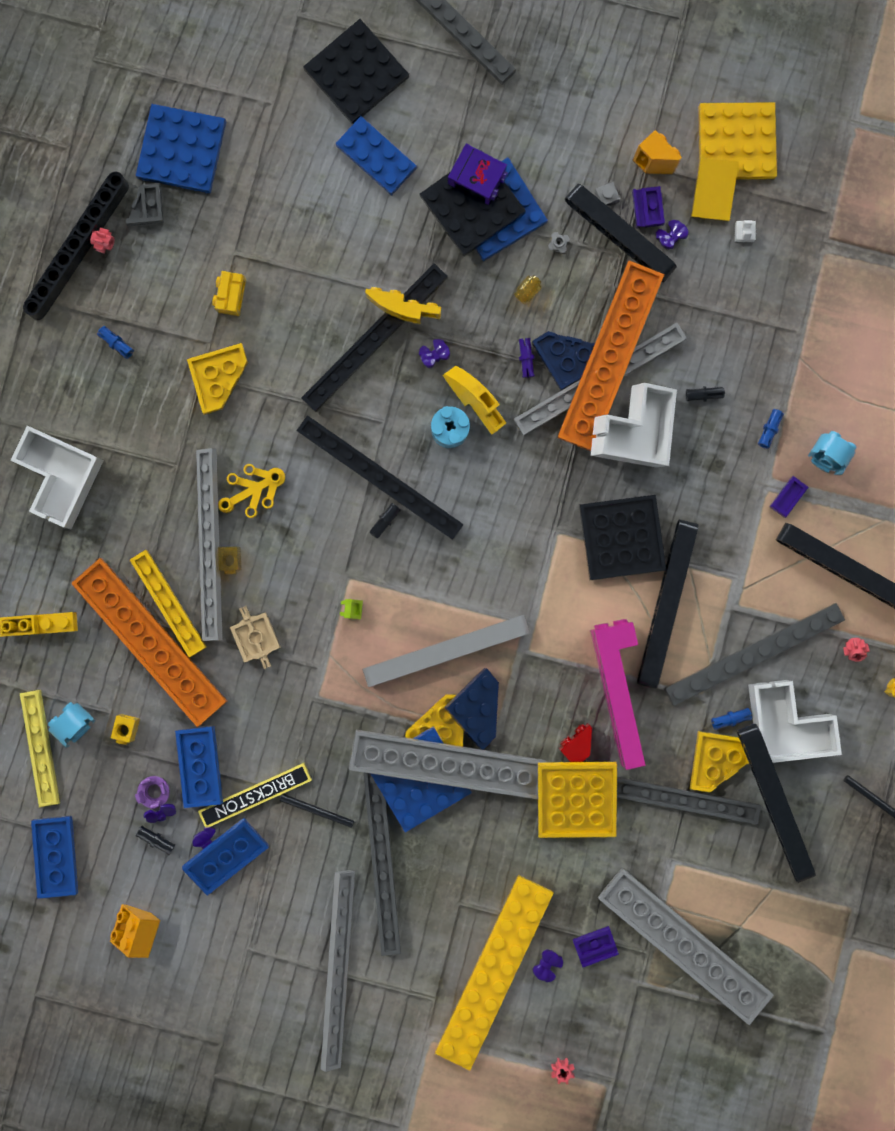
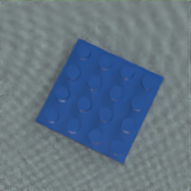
(181, 148)
(527, 223)
(418, 800)

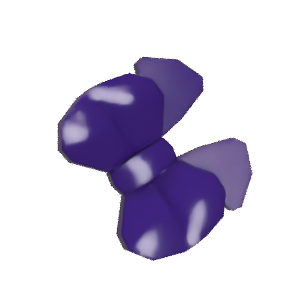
(678, 231)
(429, 357)
(165, 811)
(203, 838)
(549, 959)

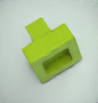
(353, 608)

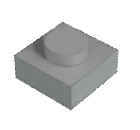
(607, 194)

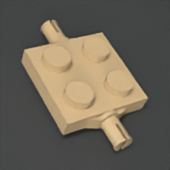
(255, 637)

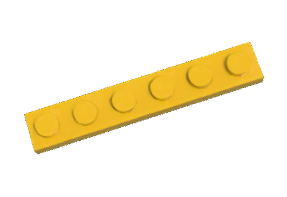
(168, 603)

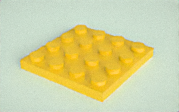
(740, 134)
(577, 799)

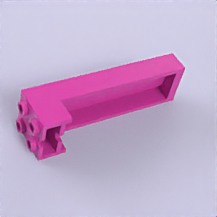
(607, 642)

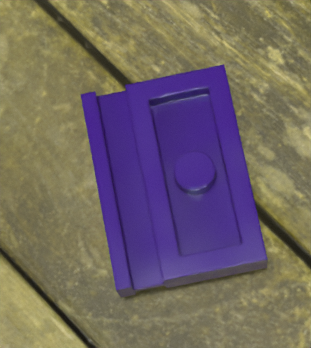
(648, 207)
(595, 946)

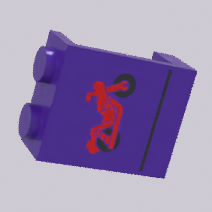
(478, 173)

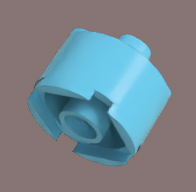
(448, 416)
(832, 453)
(70, 724)

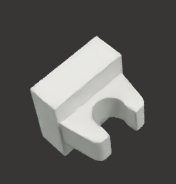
(745, 231)

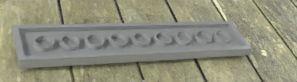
(444, 764)
(685, 946)

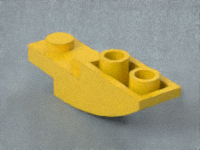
(394, 304)
(477, 395)
(38, 624)

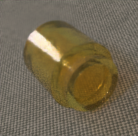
(528, 289)

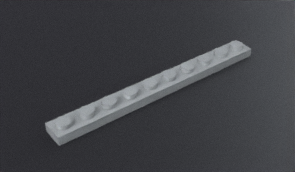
(561, 401)
(208, 544)
(337, 970)

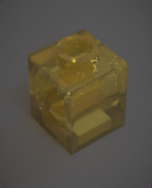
(223, 553)

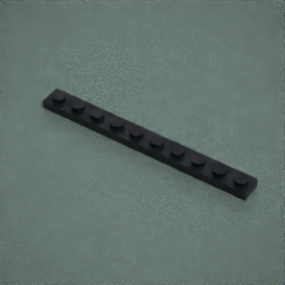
(370, 341)
(379, 477)

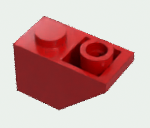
(579, 745)

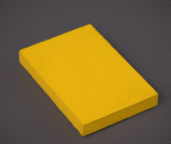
(714, 189)

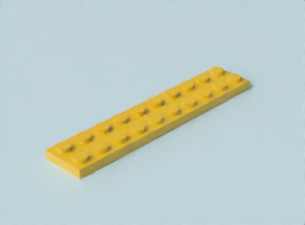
(494, 972)

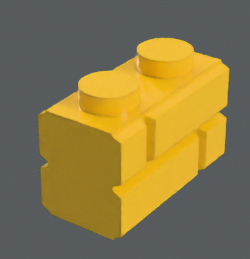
(229, 293)

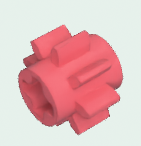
(102, 240)
(856, 649)
(562, 1064)

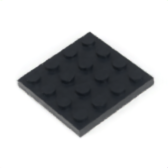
(356, 71)
(466, 215)
(622, 537)

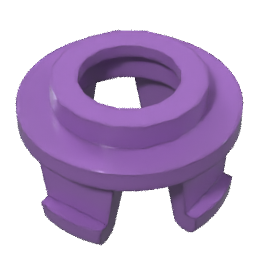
(142, 792)

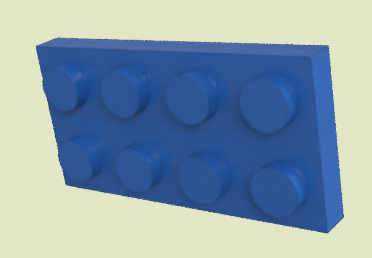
(376, 155)
(199, 767)
(225, 856)
(54, 857)

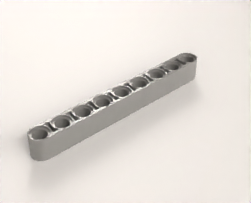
(446, 650)

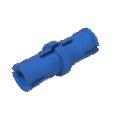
(115, 342)
(770, 428)
(731, 719)

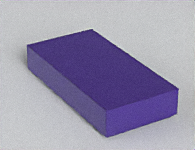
(788, 497)

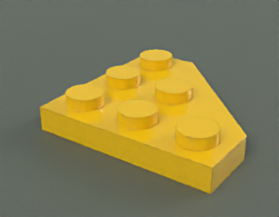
(217, 375)
(442, 721)
(715, 760)

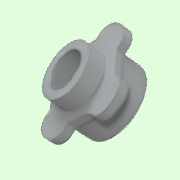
(558, 247)

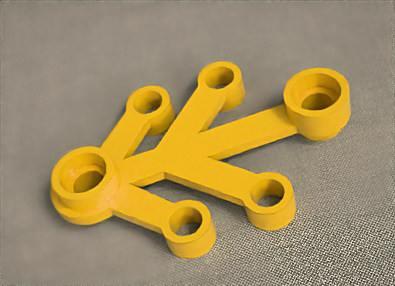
(254, 489)

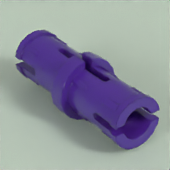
(526, 357)

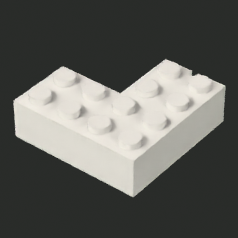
(646, 433)
(66, 472)
(785, 733)

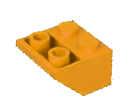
(657, 155)
(134, 931)

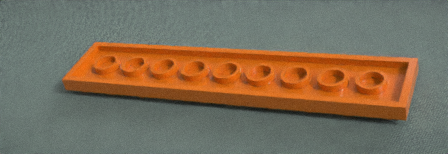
(611, 353)
(149, 642)

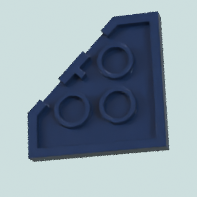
(563, 357)
(476, 708)

